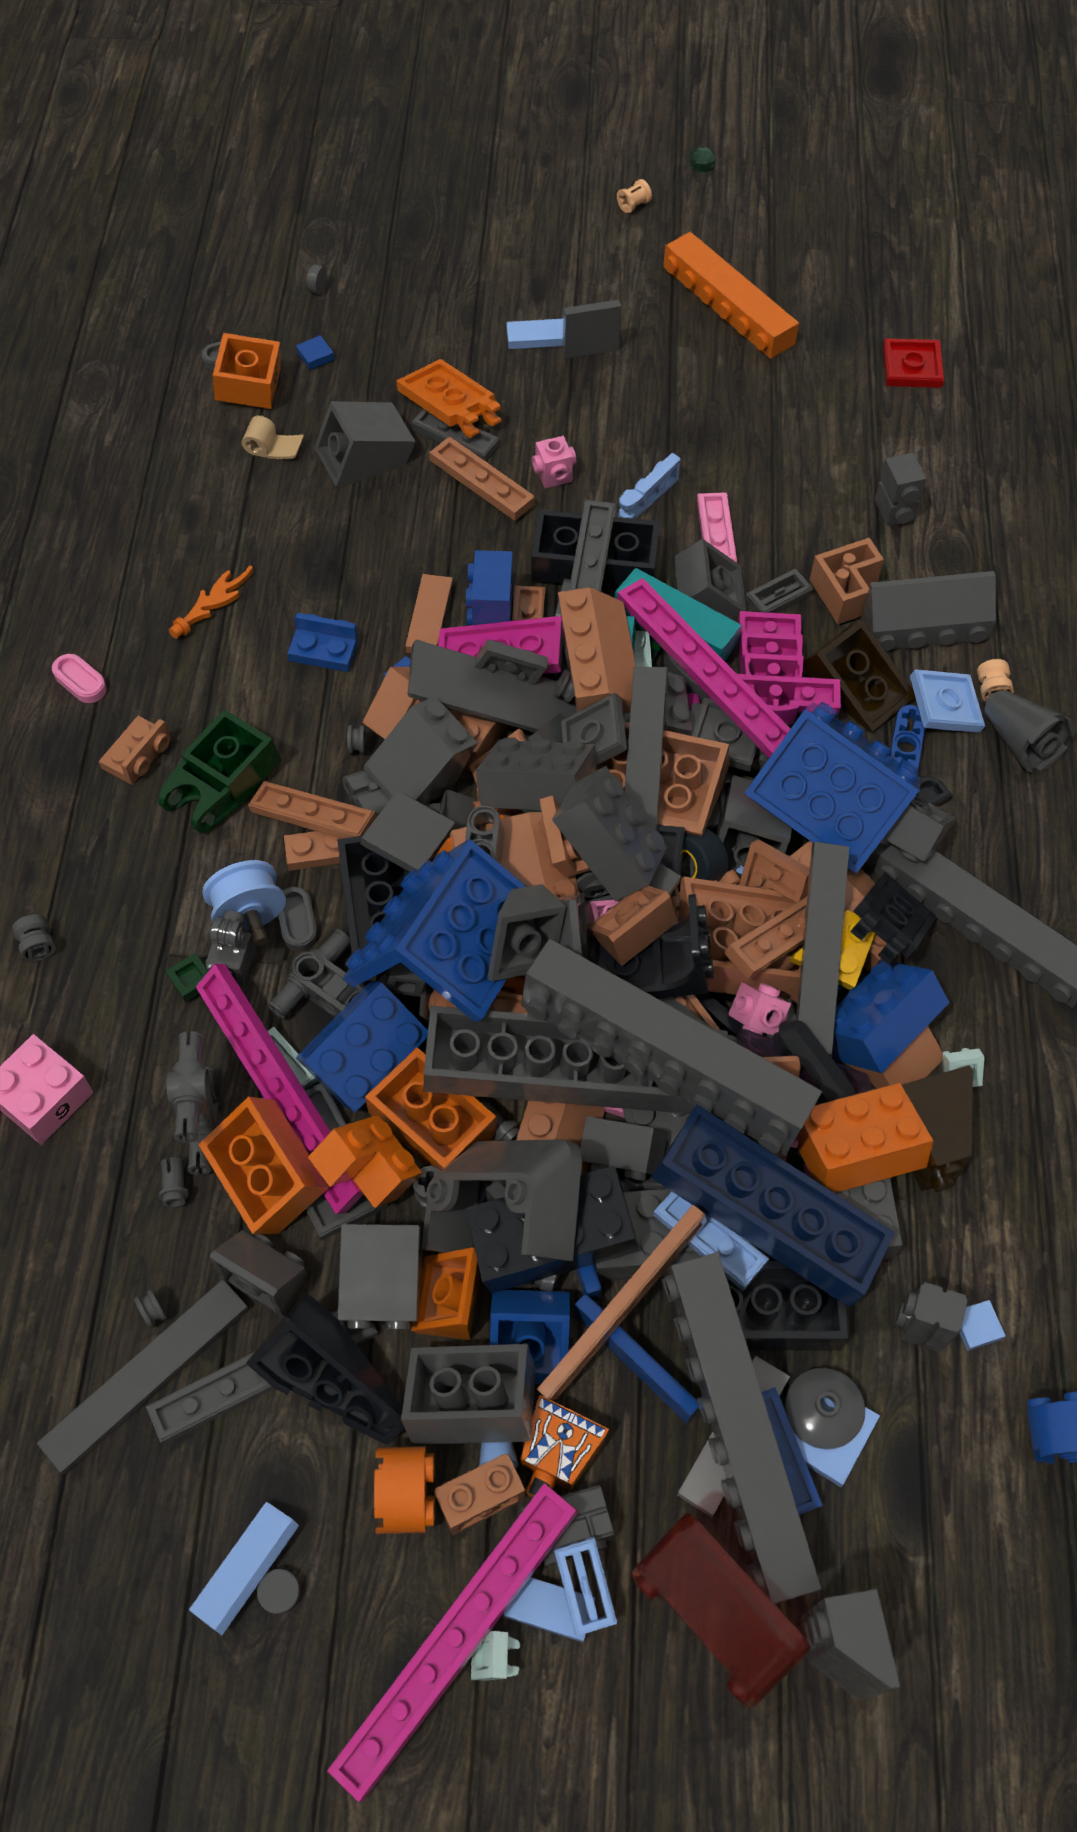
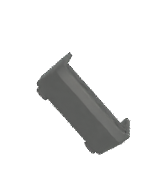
(540, 1183)

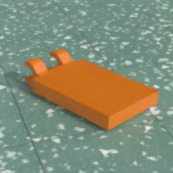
(450, 396)

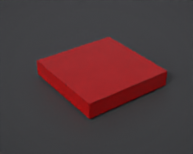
(913, 363)

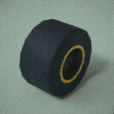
(704, 857)

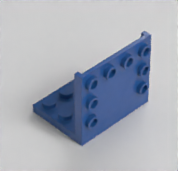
(835, 784)
(442, 928)

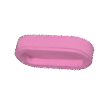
(79, 678)

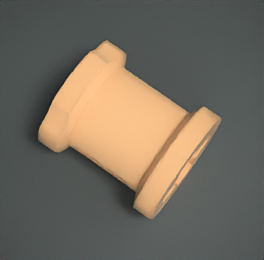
(634, 196)

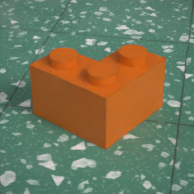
(369, 1157)

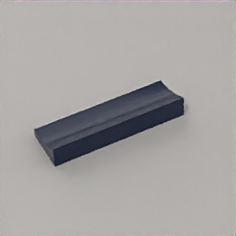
(774, 1206)

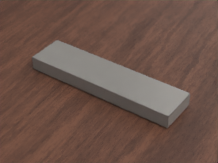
(703, 1483)

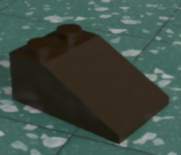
(869, 680)

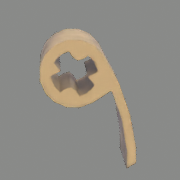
(263, 441)

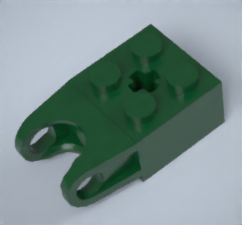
(220, 770)

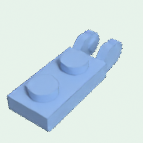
(648, 490)

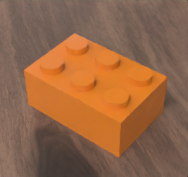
(428, 1123)
(864, 1139)
(263, 1166)

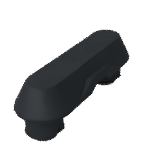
(798, 1040)

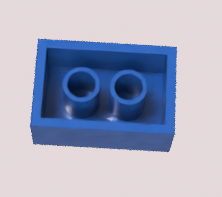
(885, 1015)
(362, 1045)

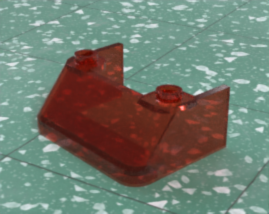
(722, 1609)

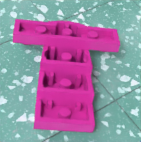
(774, 665)

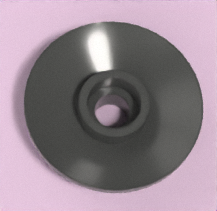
(816, 1425)

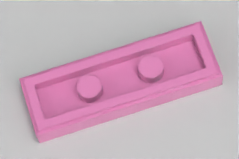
(716, 522)

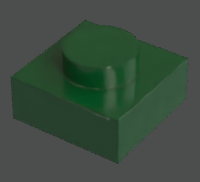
(187, 975)

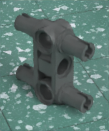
(326, 986)
(193, 1100)

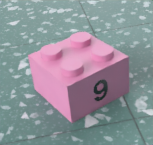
(40, 1089)

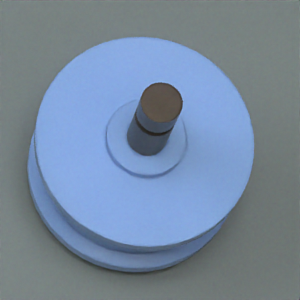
(249, 890)

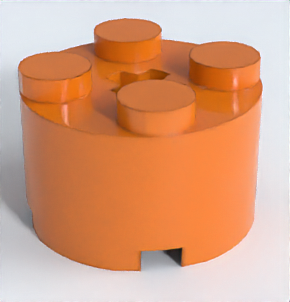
(402, 1490)

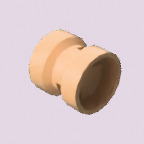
(994, 677)

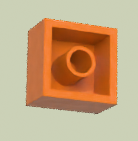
(247, 370)

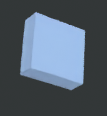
(980, 1326)

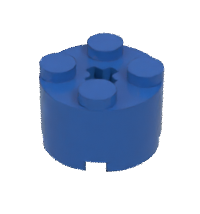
(1053, 1428)

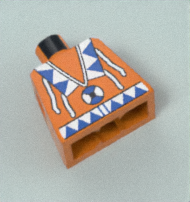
(560, 1446)

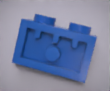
(323, 642)

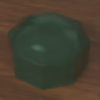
(702, 159)

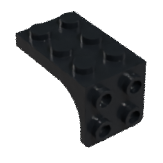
(672, 964)

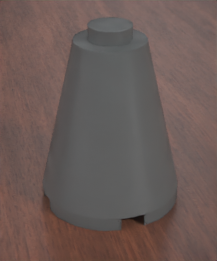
(1029, 729)

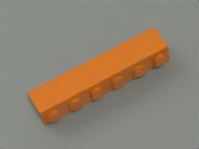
(730, 295)

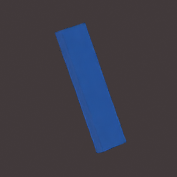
(641, 1364)

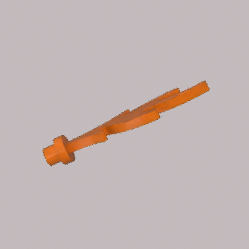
(218, 598)

